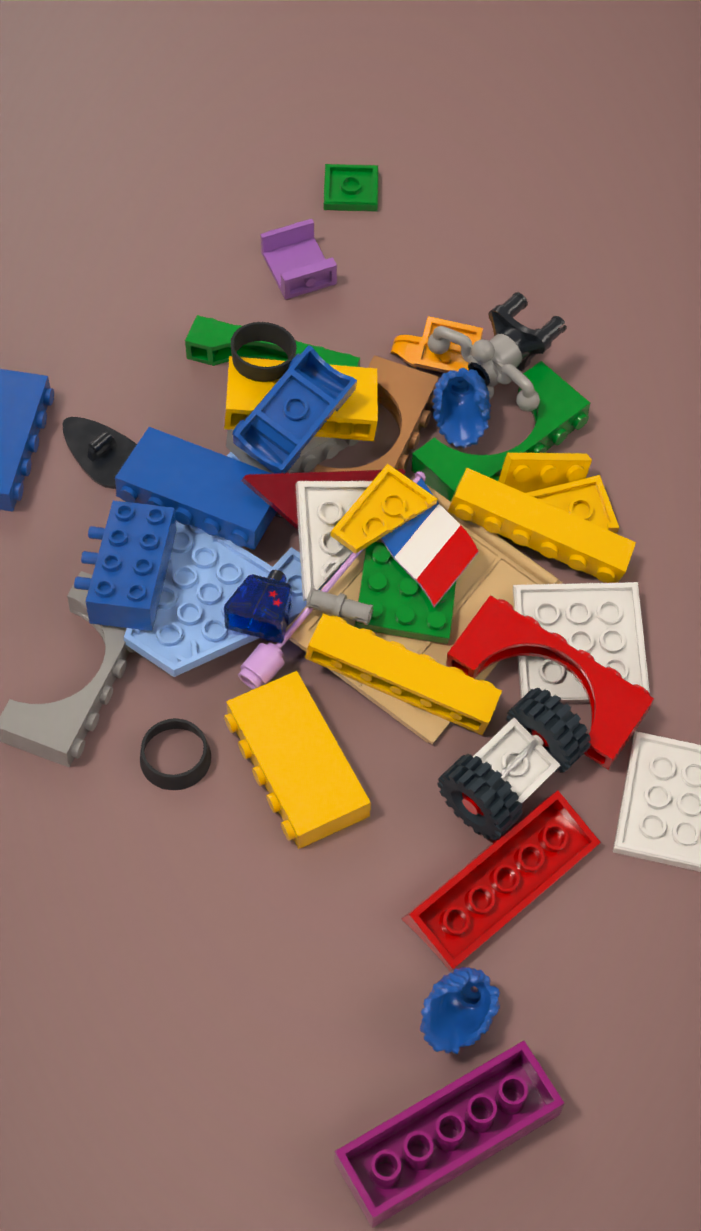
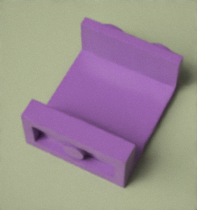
(297, 259)

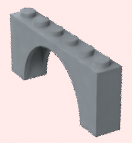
(59, 727)

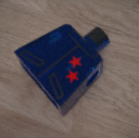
(260, 607)

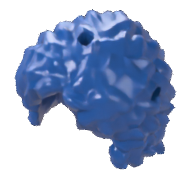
(461, 407)
(457, 1012)

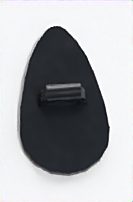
(97, 449)

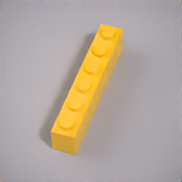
(541, 527)
(403, 673)

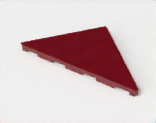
(280, 488)

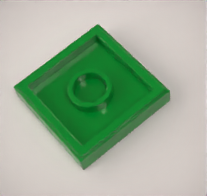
(351, 187)

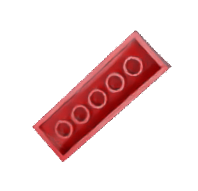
(502, 880)

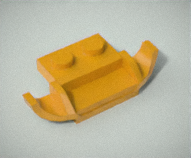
(416, 352)

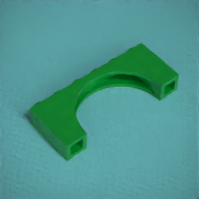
(556, 416)

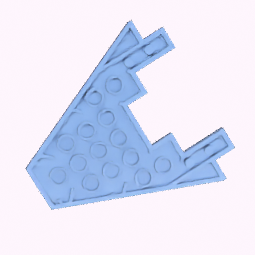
(191, 607)

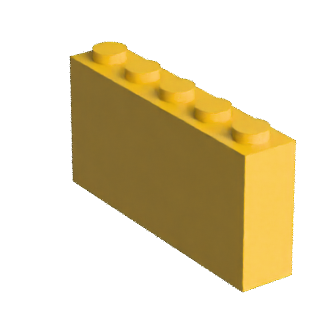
(353, 421)
(297, 760)

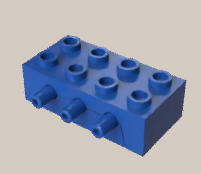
(129, 565)

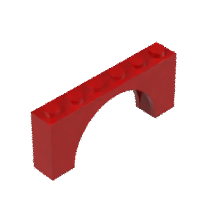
(503, 633)

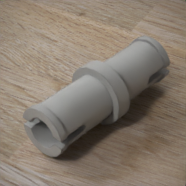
(339, 606)

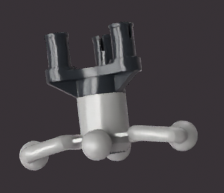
(507, 352)

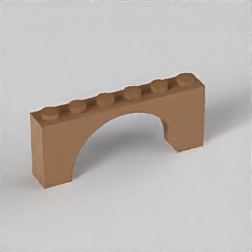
(408, 398)

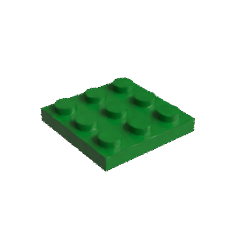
(400, 602)

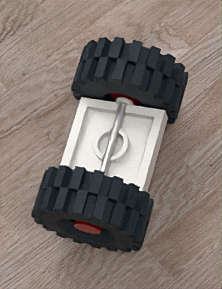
(496, 781)

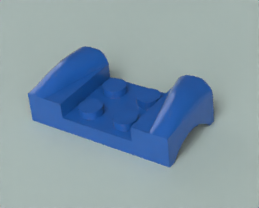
(293, 411)

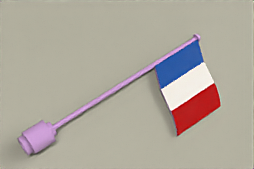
(428, 547)

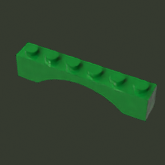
(211, 344)

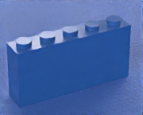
(22, 415)
(199, 486)

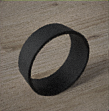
(262, 332)
(175, 781)

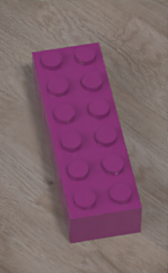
(448, 1133)

